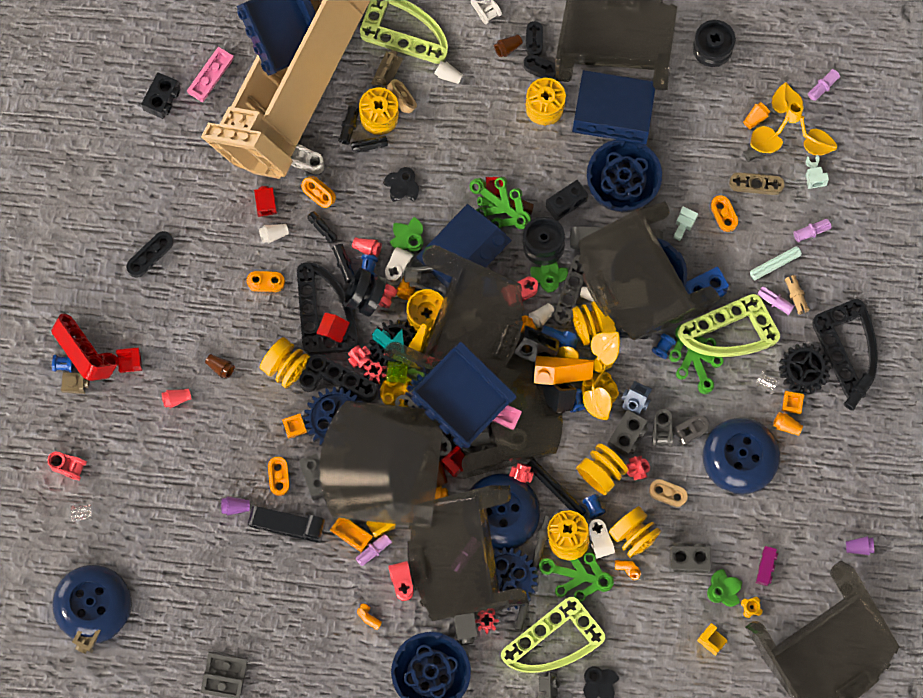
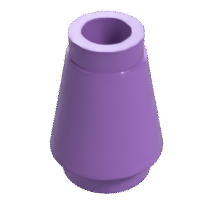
(234, 505)
(860, 546)

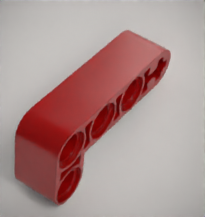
(81, 352)

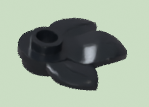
(402, 187)
(602, 686)

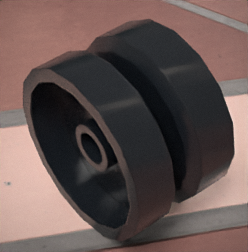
(714, 43)
(543, 241)
(364, 292)

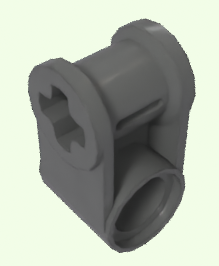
(662, 432)

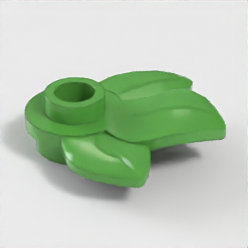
(406, 234)
(549, 273)
(727, 588)

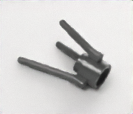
(413, 274)

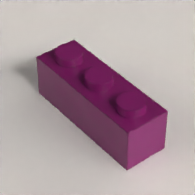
(766, 566)

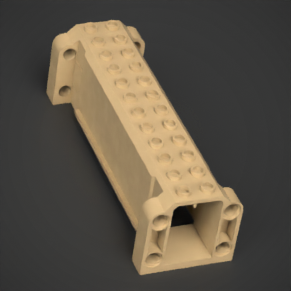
(275, 109)

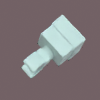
(814, 175)
(685, 221)

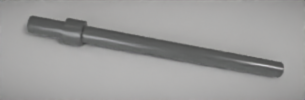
(542, 538)

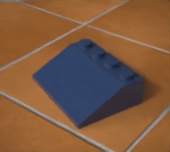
(470, 237)

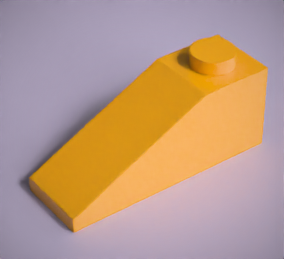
(562, 370)

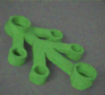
(502, 204)
(695, 358)
(580, 576)

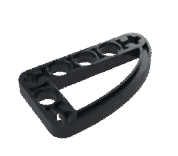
(312, 317)
(837, 346)

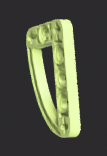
(396, 36)
(726, 311)
(550, 628)

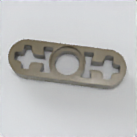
(763, 178)

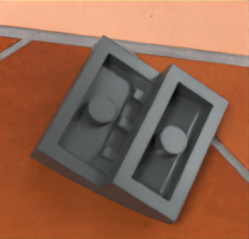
(224, 675)

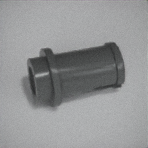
(752, 154)

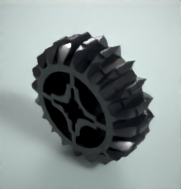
(390, 329)
(811, 370)

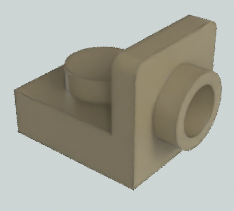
(74, 383)
(85, 643)

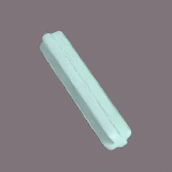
(775, 263)

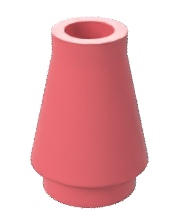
(367, 246)
(175, 397)

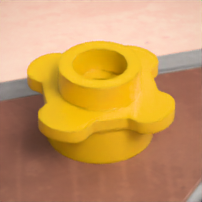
(755, 602)

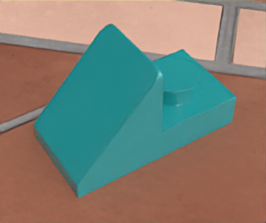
(384, 338)

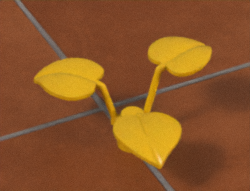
(787, 100)
(606, 347)

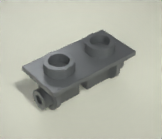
(549, 682)

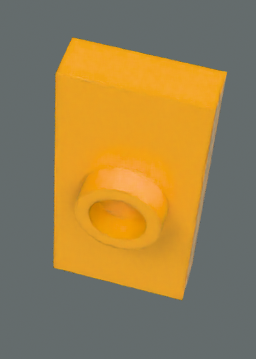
(351, 533)

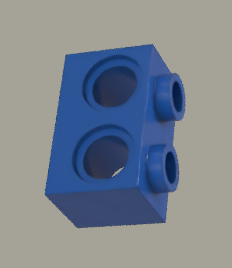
(703, 281)

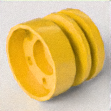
(545, 111)
(380, 120)
(423, 302)
(591, 322)
(283, 361)
(599, 472)
(635, 532)
(567, 545)

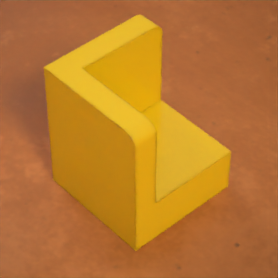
(379, 529)
(712, 639)

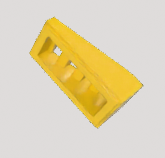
(421, 337)

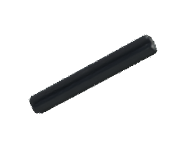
(555, 487)

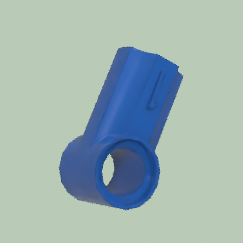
(566, 338)

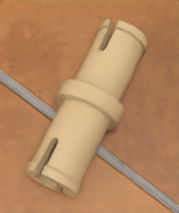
(797, 294)

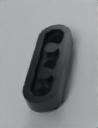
(153, 246)

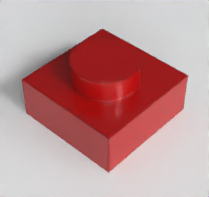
(491, 186)

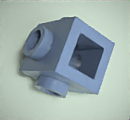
(636, 398)

